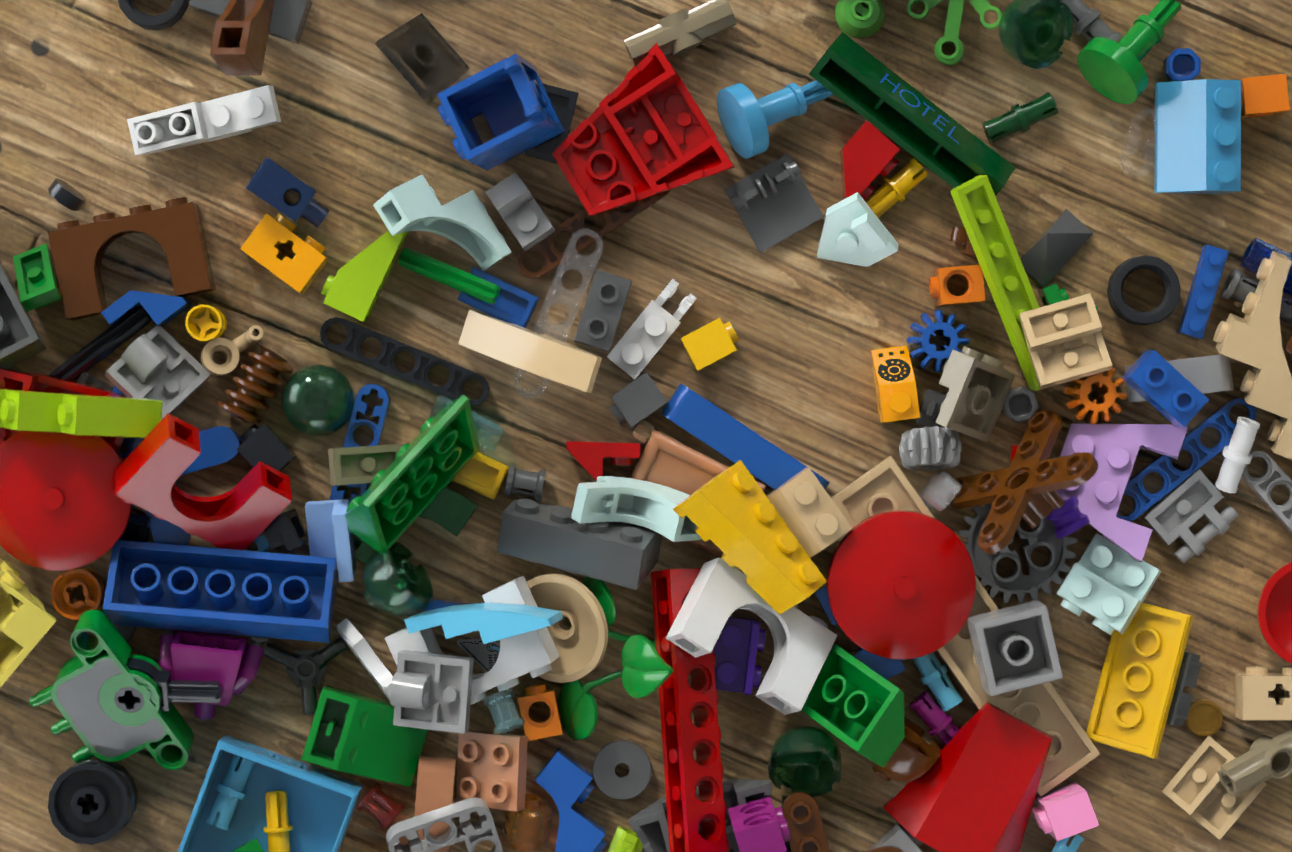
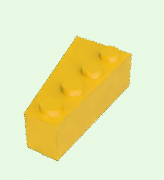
(753, 537)

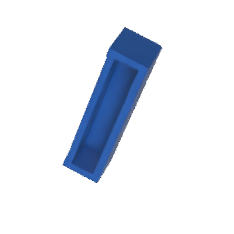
(1202, 292)

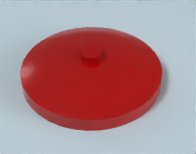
(59, 499)
(900, 584)

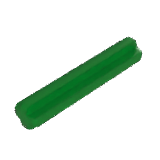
(449, 275)

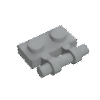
(1183, 508)

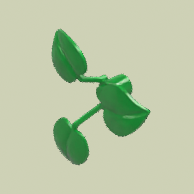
(641, 676)

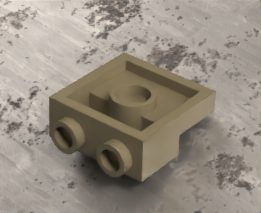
(974, 394)

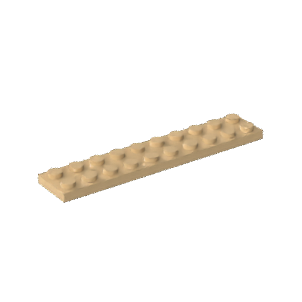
(1039, 705)

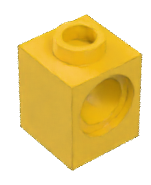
(710, 343)

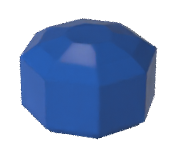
(1182, 65)

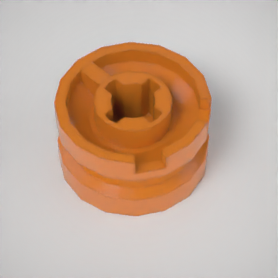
(93, 590)

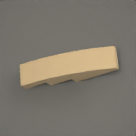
(530, 351)

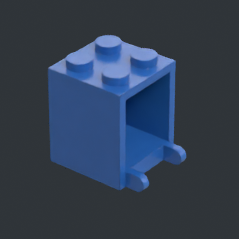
(513, 106)

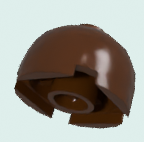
(912, 757)

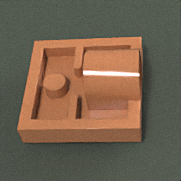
(492, 769)

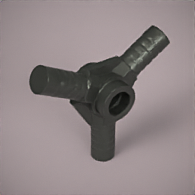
(306, 667)

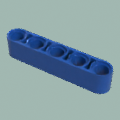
(732, 438)

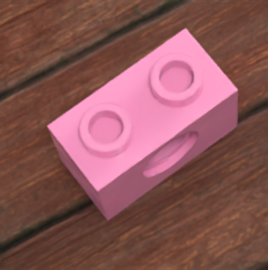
(1065, 811)

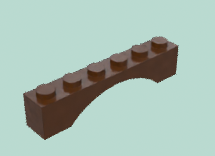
(242, 37)

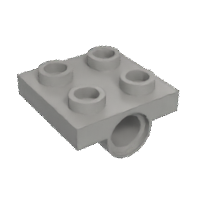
(158, 370)
(432, 691)

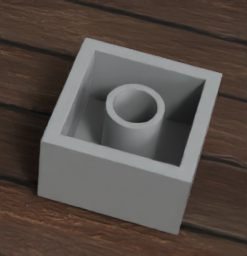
(1014, 647)

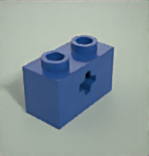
(1165, 388)

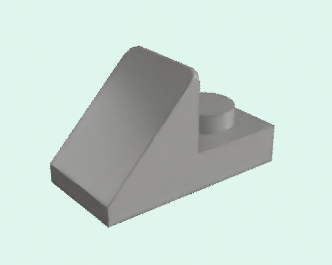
(520, 211)

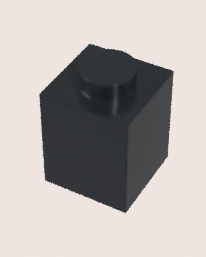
(265, 446)

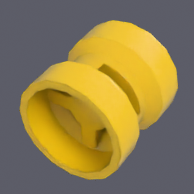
(199, 321)

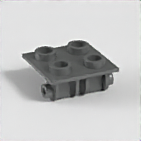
(774, 203)

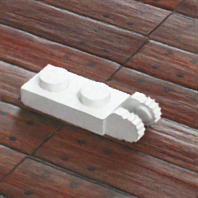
(649, 333)

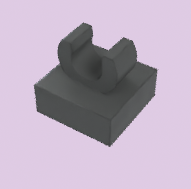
(930, 408)

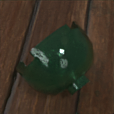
(1035, 31)
(318, 400)
(395, 583)
(805, 761)

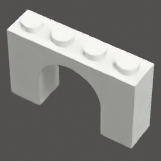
(799, 639)
(517, 655)

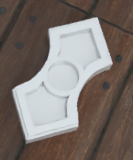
(366, 655)

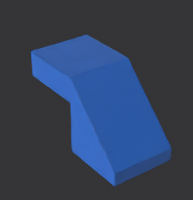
(159, 306)

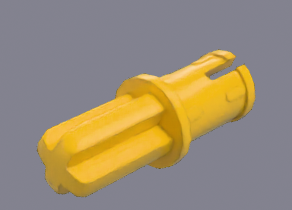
(896, 187)
(277, 821)

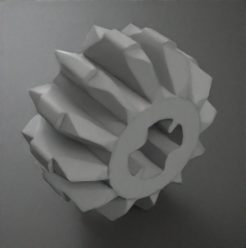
(930, 449)

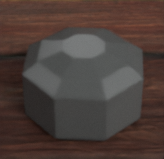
(1020, 404)

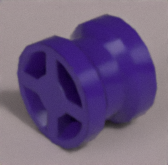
(1068, 518)

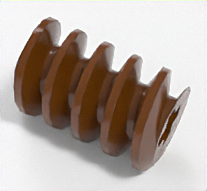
(256, 385)

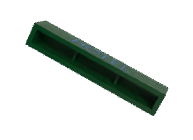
(907, 116)

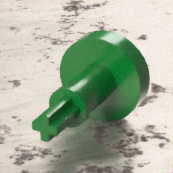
(1116, 67)

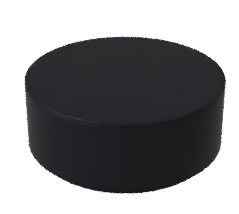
(66, 195)

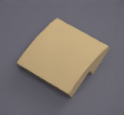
(1065, 341)
(1201, 793)

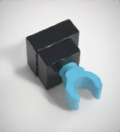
(283, 530)

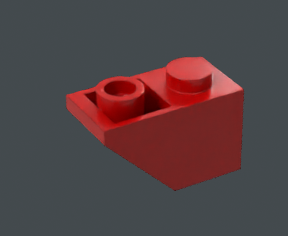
(864, 158)

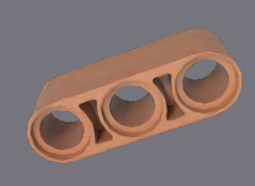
(435, 790)

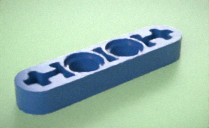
(360, 406)

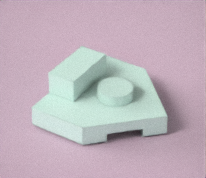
(854, 234)

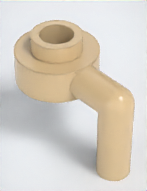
(230, 349)

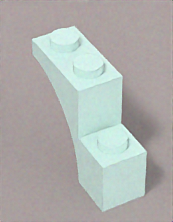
(462, 220)

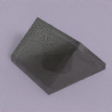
(422, 57)

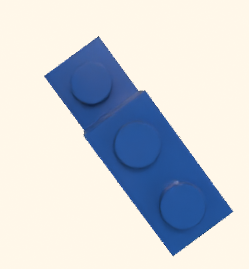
(568, 783)

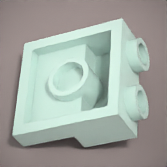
(1107, 585)

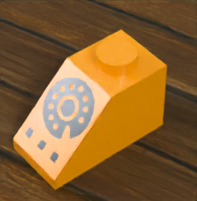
(894, 384)

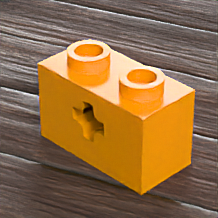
(264, 245)

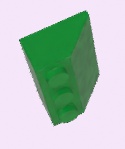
(857, 706)

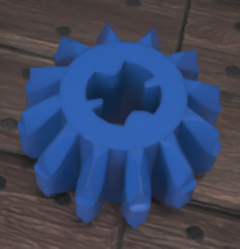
(946, 331)

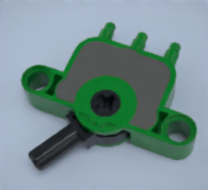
(121, 699)

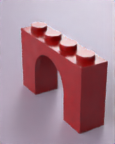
(224, 520)

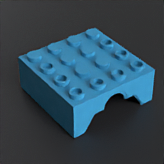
(317, 802)

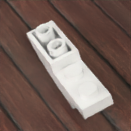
(204, 121)

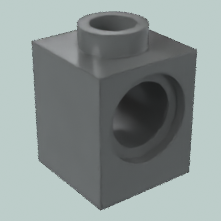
(637, 401)

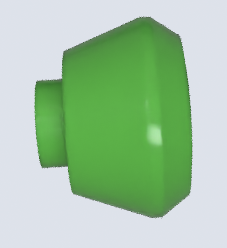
(859, 26)

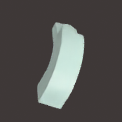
(634, 503)

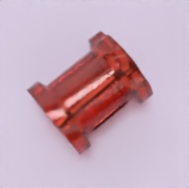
(373, 810)

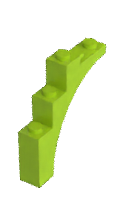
(78, 413)

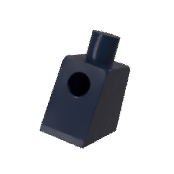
(270, 184)

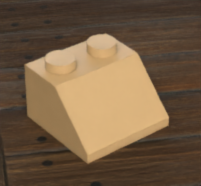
(809, 512)

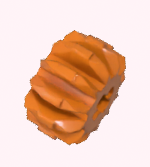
(1106, 399)

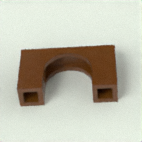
(80, 250)

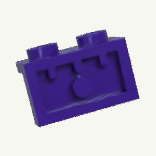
(737, 655)

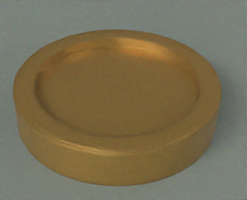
(1204, 717)

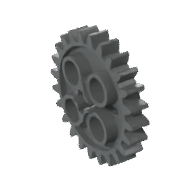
(1017, 583)

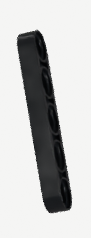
(386, 360)

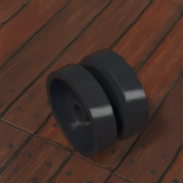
(71, 807)

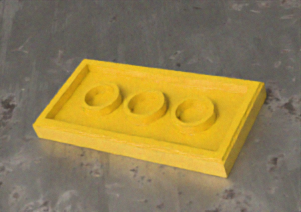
(1139, 681)

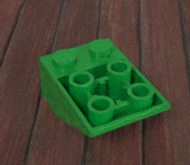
(359, 738)

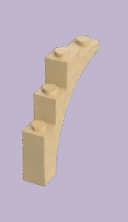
(1259, 343)

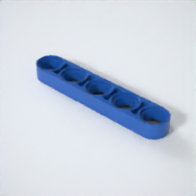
(1199, 456)

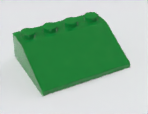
(414, 477)

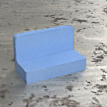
(330, 535)

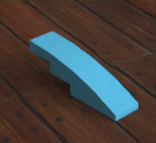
(492, 620)

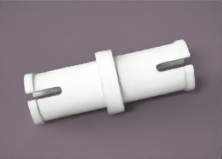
(1237, 455)

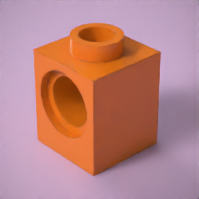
(1264, 95)
(973, 280)
(535, 728)

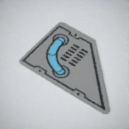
(484, 654)

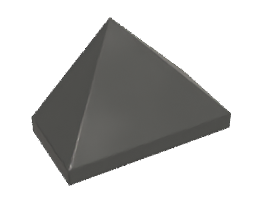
(1055, 247)

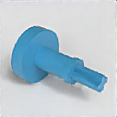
(748, 118)

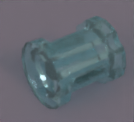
(503, 711)

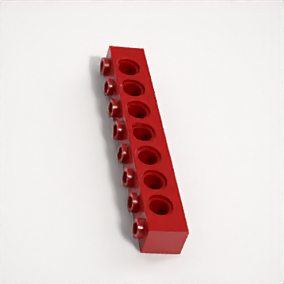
(680, 735)

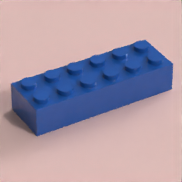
(221, 591)

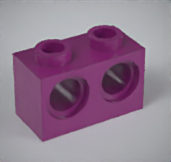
(759, 826)

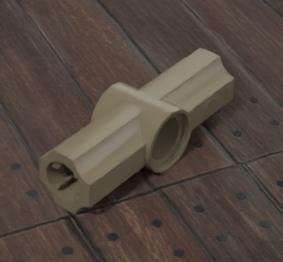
(682, 30)
(1263, 761)

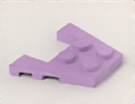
(1116, 452)

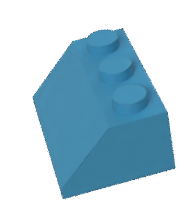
(1198, 137)

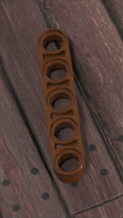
(614, 219)

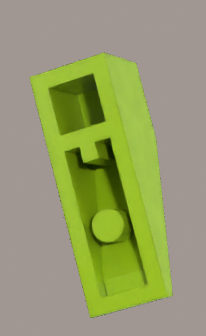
(363, 277)

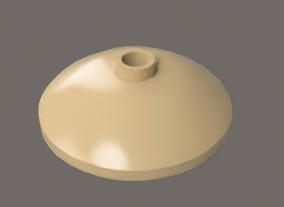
(584, 642)

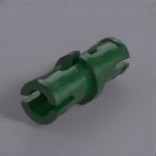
(1020, 118)

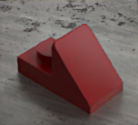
(591, 454)

